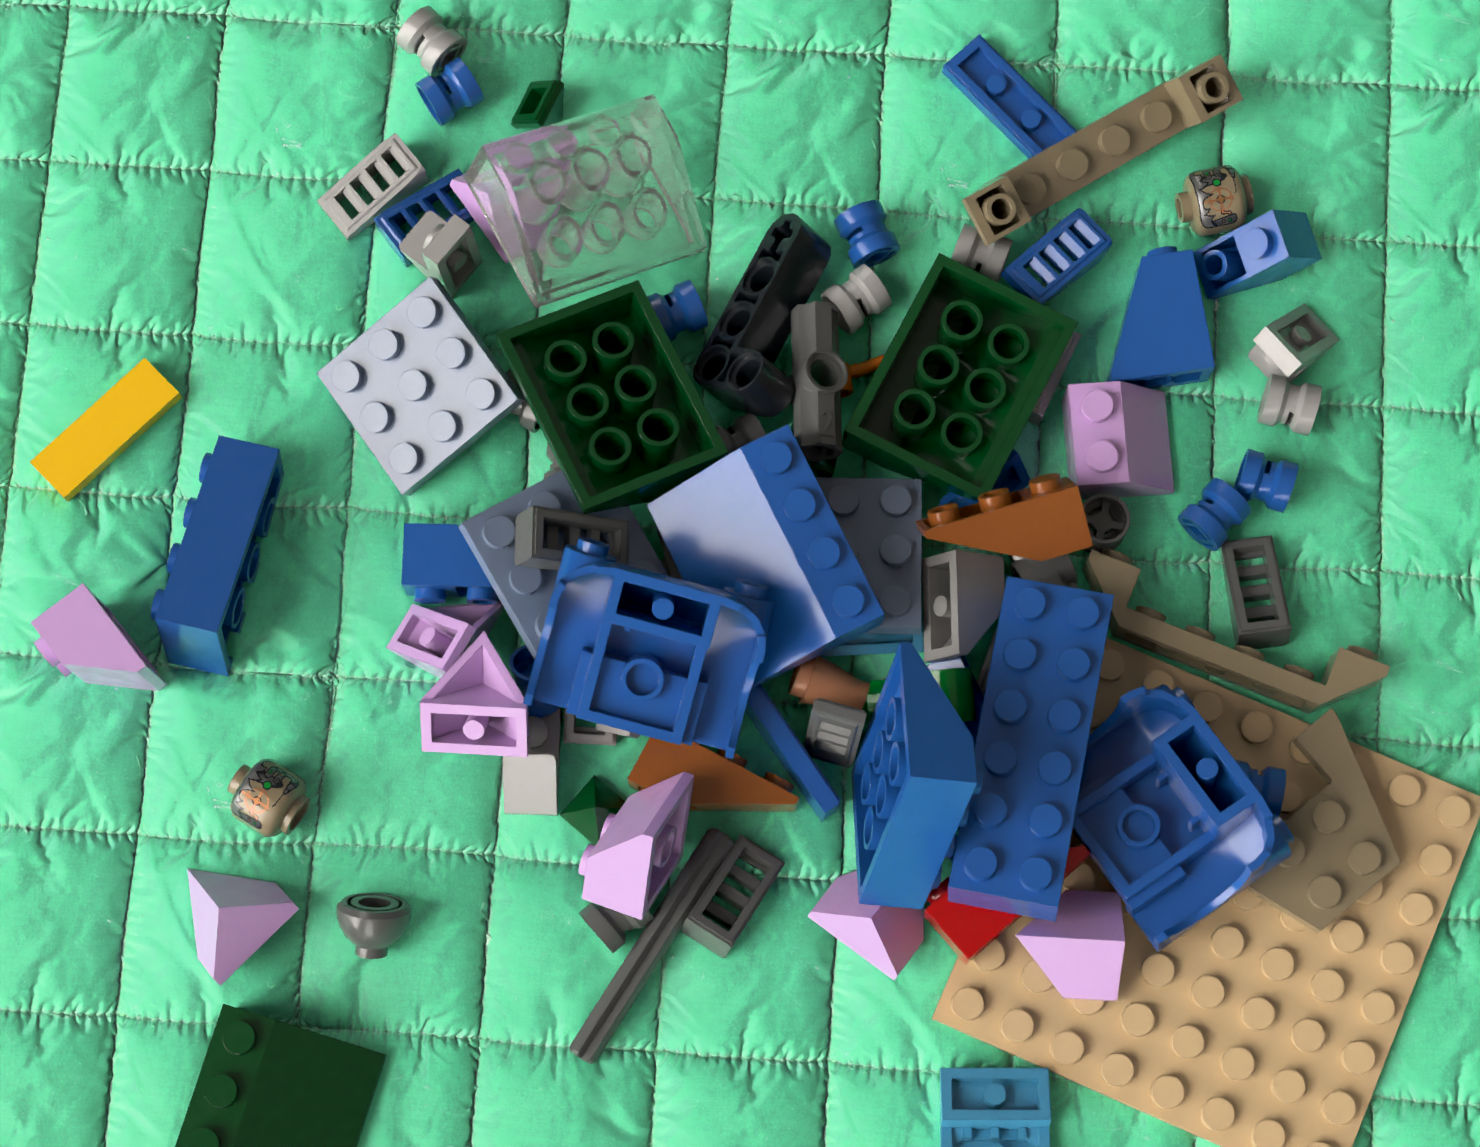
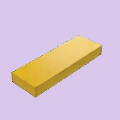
(106, 429)

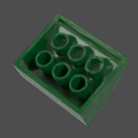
(958, 381)
(612, 399)
(279, 1087)

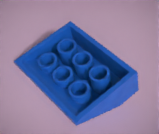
(770, 524)
(910, 786)

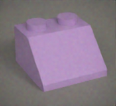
(1117, 439)
(87, 639)
(638, 848)

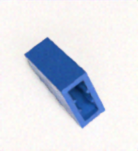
(1164, 325)

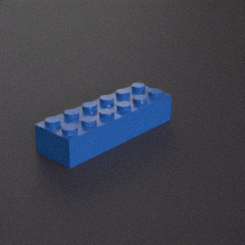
(1031, 748)

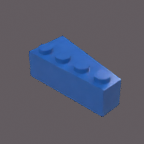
(217, 554)

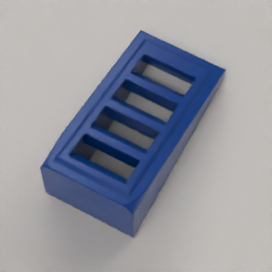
(405, 211)
(1078, 237)

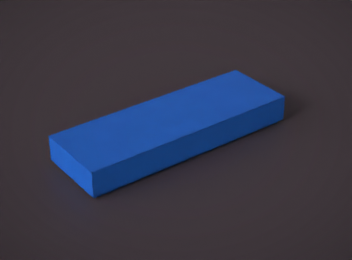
(1006, 98)
(791, 754)

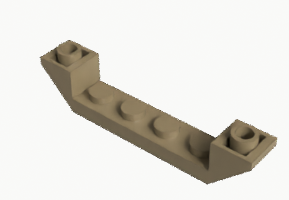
(1100, 148)
(1345, 674)

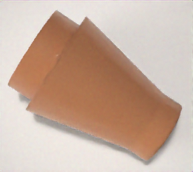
(827, 681)

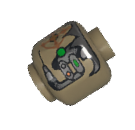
(1215, 200)
(268, 798)

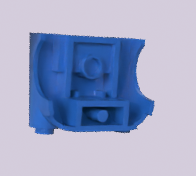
(649, 649)
(1172, 814)

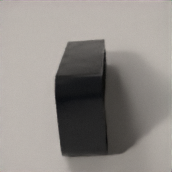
(757, 320)

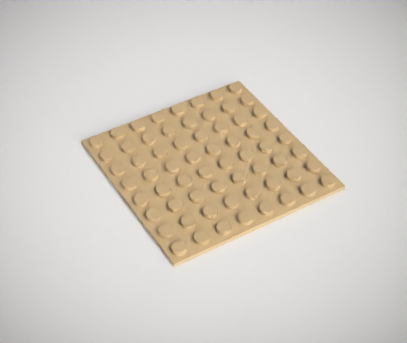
(1248, 1016)

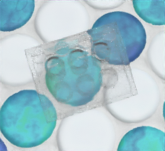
(589, 199)

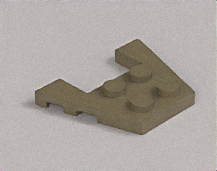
(1337, 836)

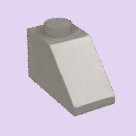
(959, 601)

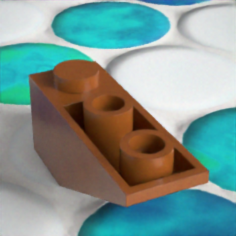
(1027, 523)
(718, 780)

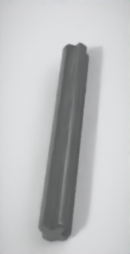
(651, 946)

